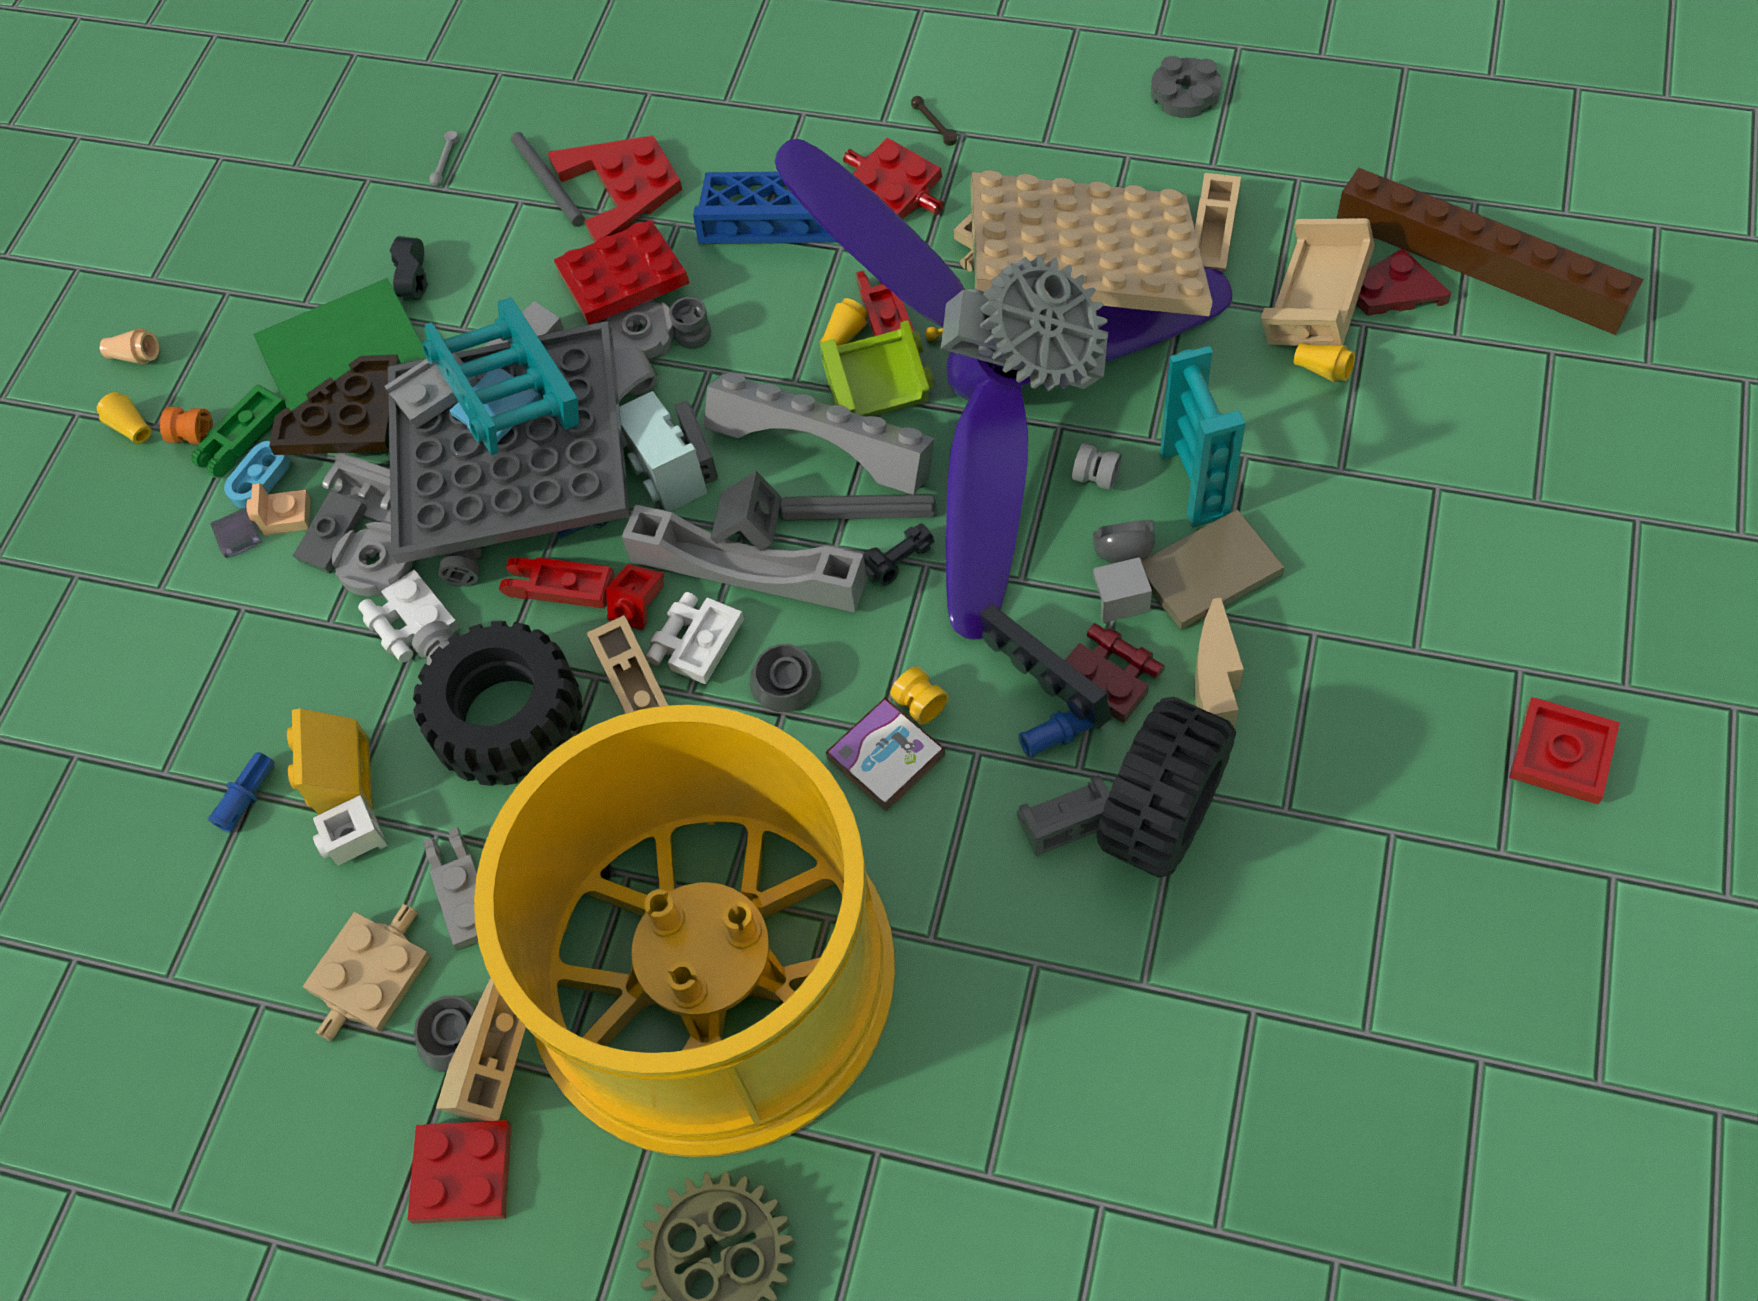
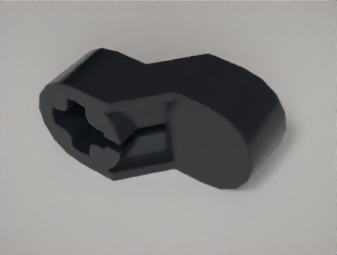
(409, 276)

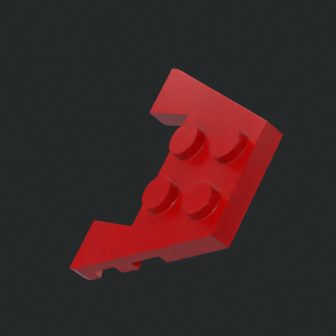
(632, 173)

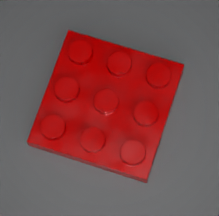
(620, 271)

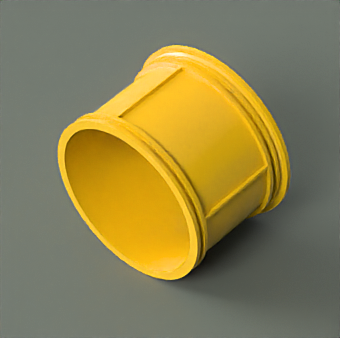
(696, 943)

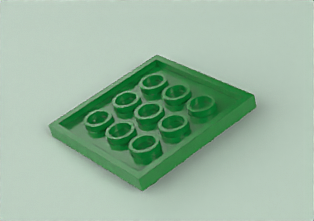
(331, 336)

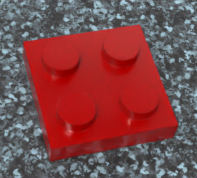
(1564, 750)
(460, 1172)

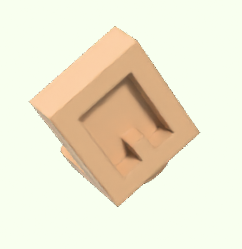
(279, 511)

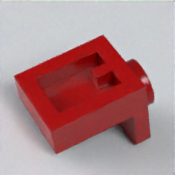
(632, 593)

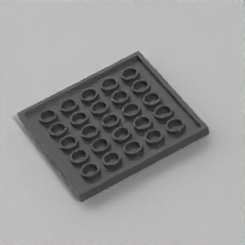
(542, 481)

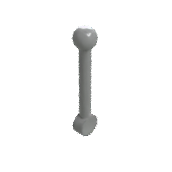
(451, 138)

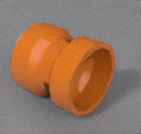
(183, 425)

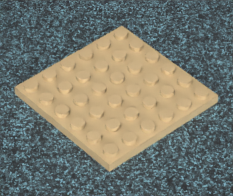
(1125, 241)

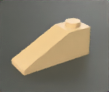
(626, 666)
(483, 1061)

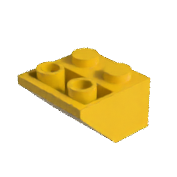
(328, 759)

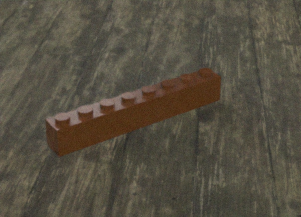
(1491, 251)

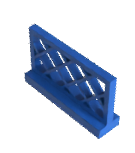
(753, 223)

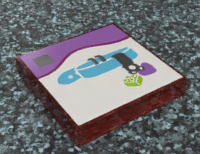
(885, 754)

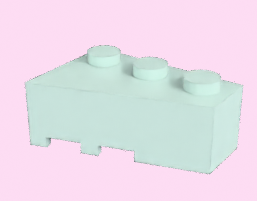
(660, 454)

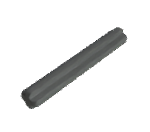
(857, 506)

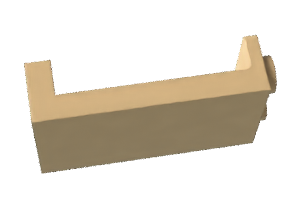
(1320, 283)

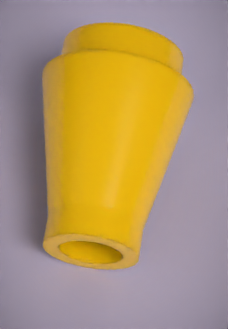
(845, 322)
(1327, 361)
(122, 416)

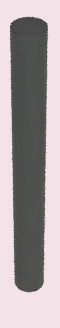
(547, 179)

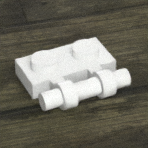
(414, 604)
(704, 641)

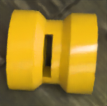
(919, 695)

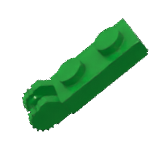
(237, 430)

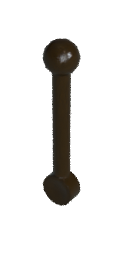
(949, 137)

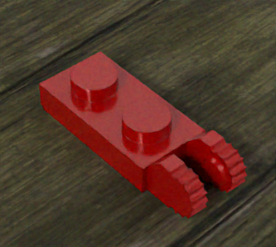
(883, 306)
(558, 581)

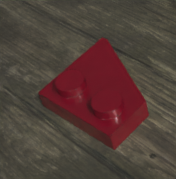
(1398, 285)

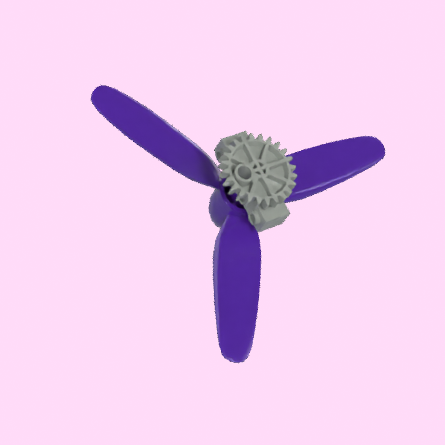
(995, 348)

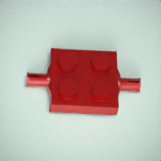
(898, 177)

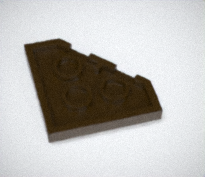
(340, 413)

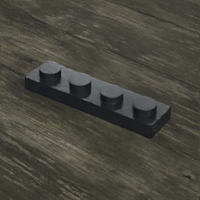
(1050, 670)

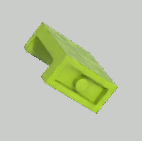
(878, 372)

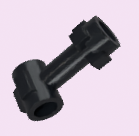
(883, 566)

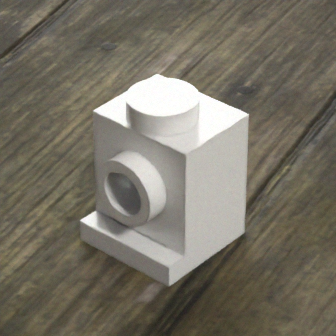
(348, 831)

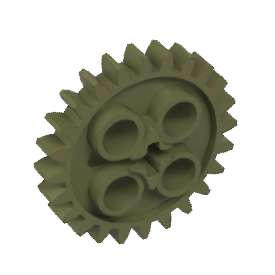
(700, 1212)

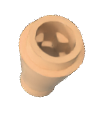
(133, 346)

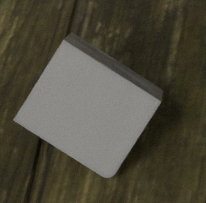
(1123, 589)

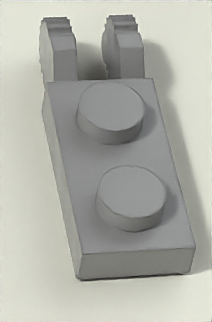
(455, 888)

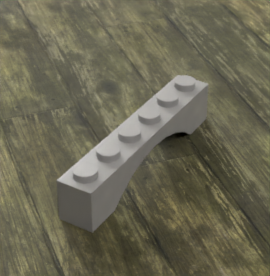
(889, 453)
(813, 575)

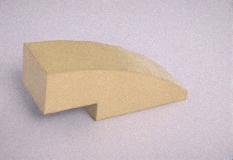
(1216, 218)
(1218, 665)

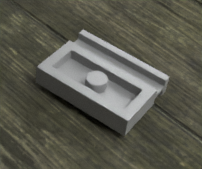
(423, 392)

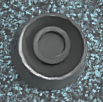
(784, 678)
(441, 1029)

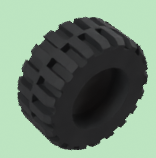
(473, 665)
(1165, 786)

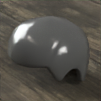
(1124, 541)

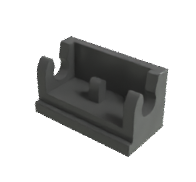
(1064, 817)

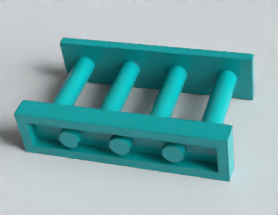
(525, 350)
(1201, 436)

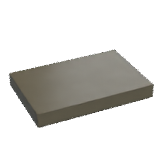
(1212, 563)

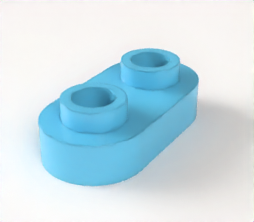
(255, 470)

